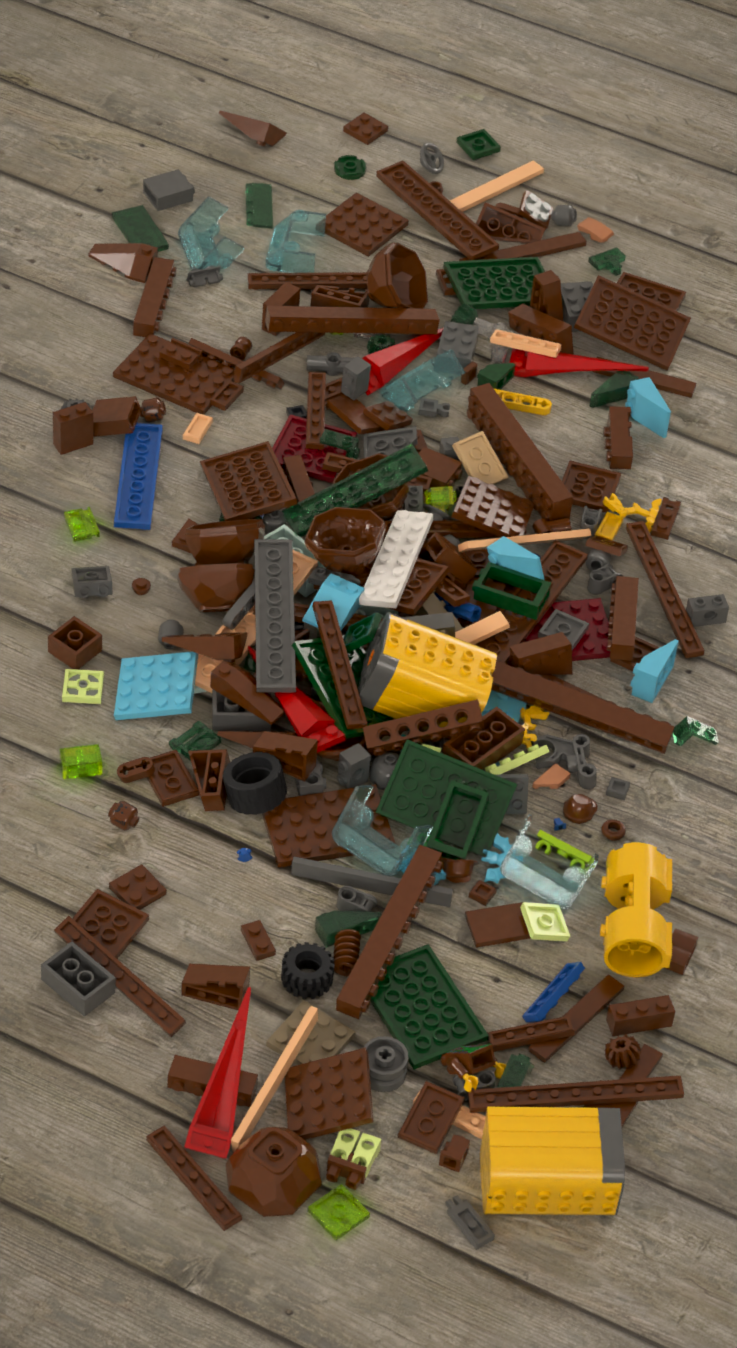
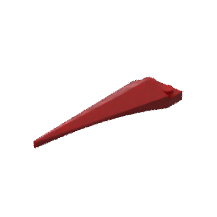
(390, 361)
(534, 364)
(308, 717)
(215, 1116)

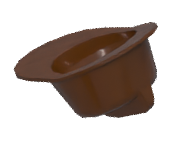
(458, 870)

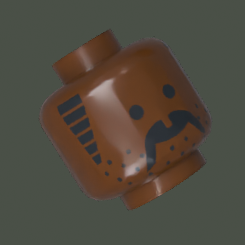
(153, 410)
(123, 815)

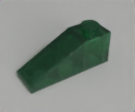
(613, 389)
(330, 923)

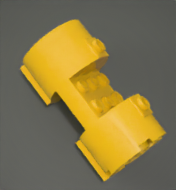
(636, 935)

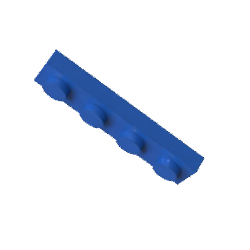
(552, 993)

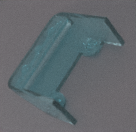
(198, 233)
(286, 254)
(422, 380)
(367, 844)
(538, 877)

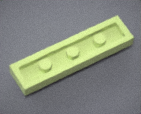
(519, 759)

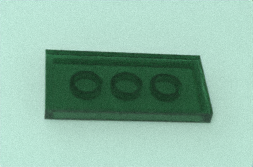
(139, 227)

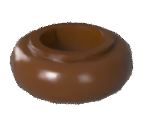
(610, 835)

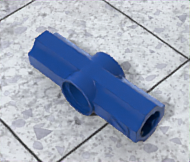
(466, 611)

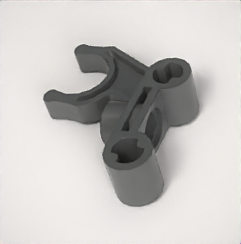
(574, 754)

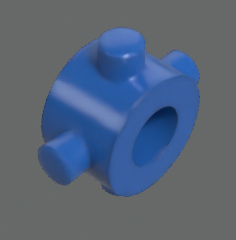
(244, 854)

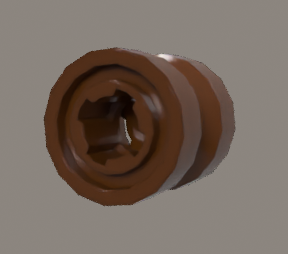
(241, 348)

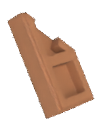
(552, 778)

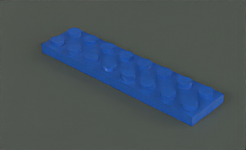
(138, 477)

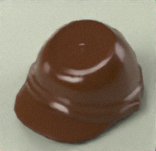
(579, 808)

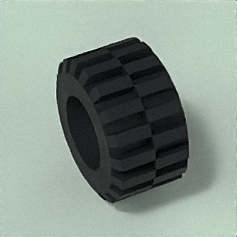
(304, 983)

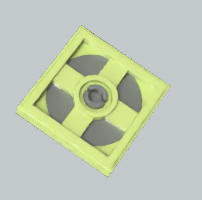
(83, 686)

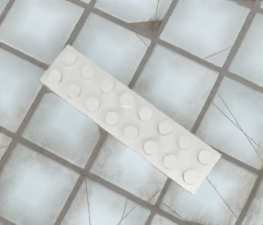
(396, 559)

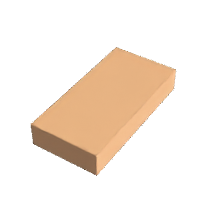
(197, 428)

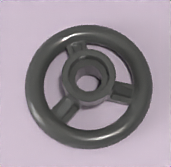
(428, 160)

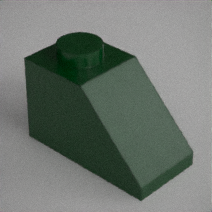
(496, 374)

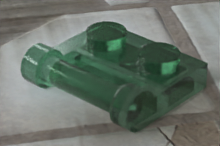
(204, 740)

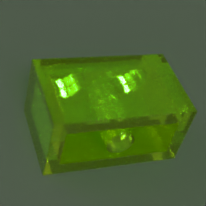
(440, 497)
(80, 761)

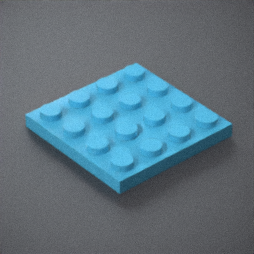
(156, 685)

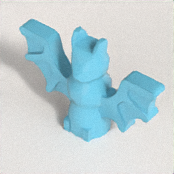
(494, 858)

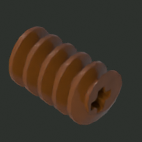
(346, 951)

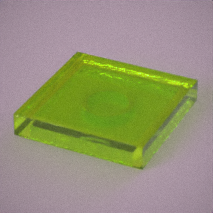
(338, 1212)

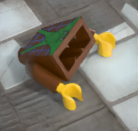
(470, 1060)

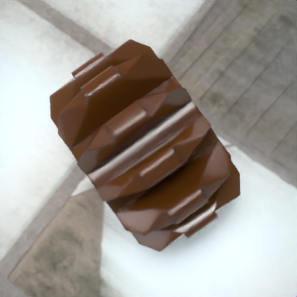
(622, 1051)

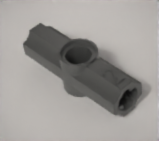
(331, 363)

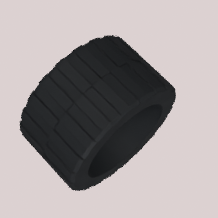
(255, 783)

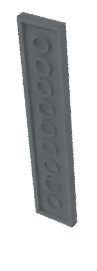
(274, 616)

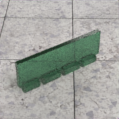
(259, 205)

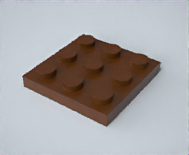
(590, 484)
(110, 921)

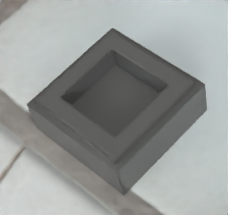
(617, 788)

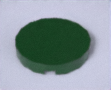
(350, 167)

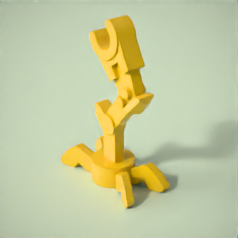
(615, 505)
(535, 713)

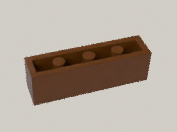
(193, 1076)

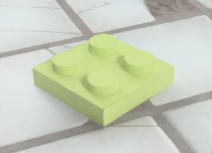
(545, 921)

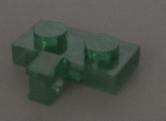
(609, 259)

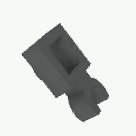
(431, 407)

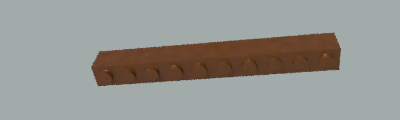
(351, 320)
(581, 707)
(389, 932)

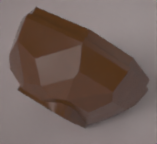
(397, 278)
(224, 541)
(216, 585)
(274, 1182)

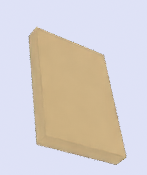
(480, 459)

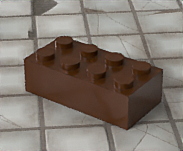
(490, 743)

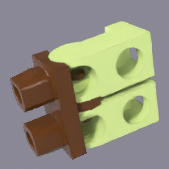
(352, 1157)

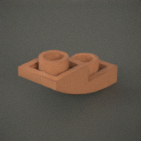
(596, 229)

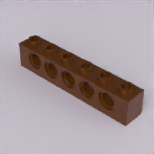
(431, 719)

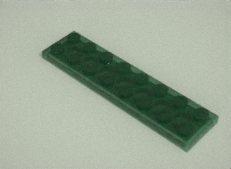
(358, 488)

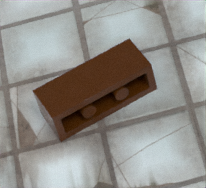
(640, 1015)

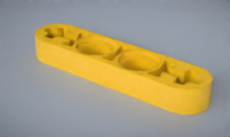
(542, 407)

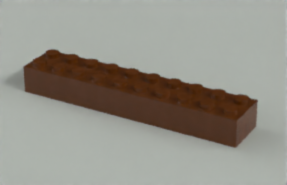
(519, 454)

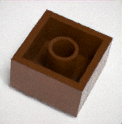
(75, 643)

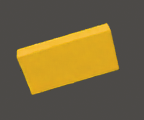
(609, 526)

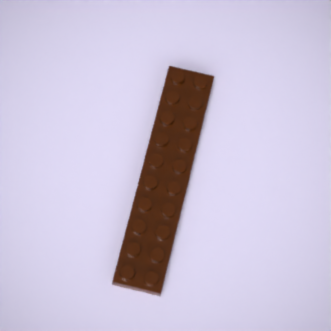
(437, 210)
(559, 567)

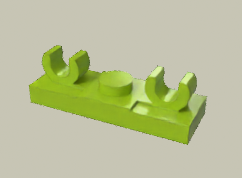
(563, 849)

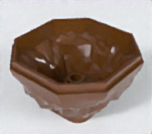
(384, 505)
(345, 539)

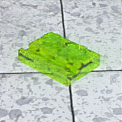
(81, 524)

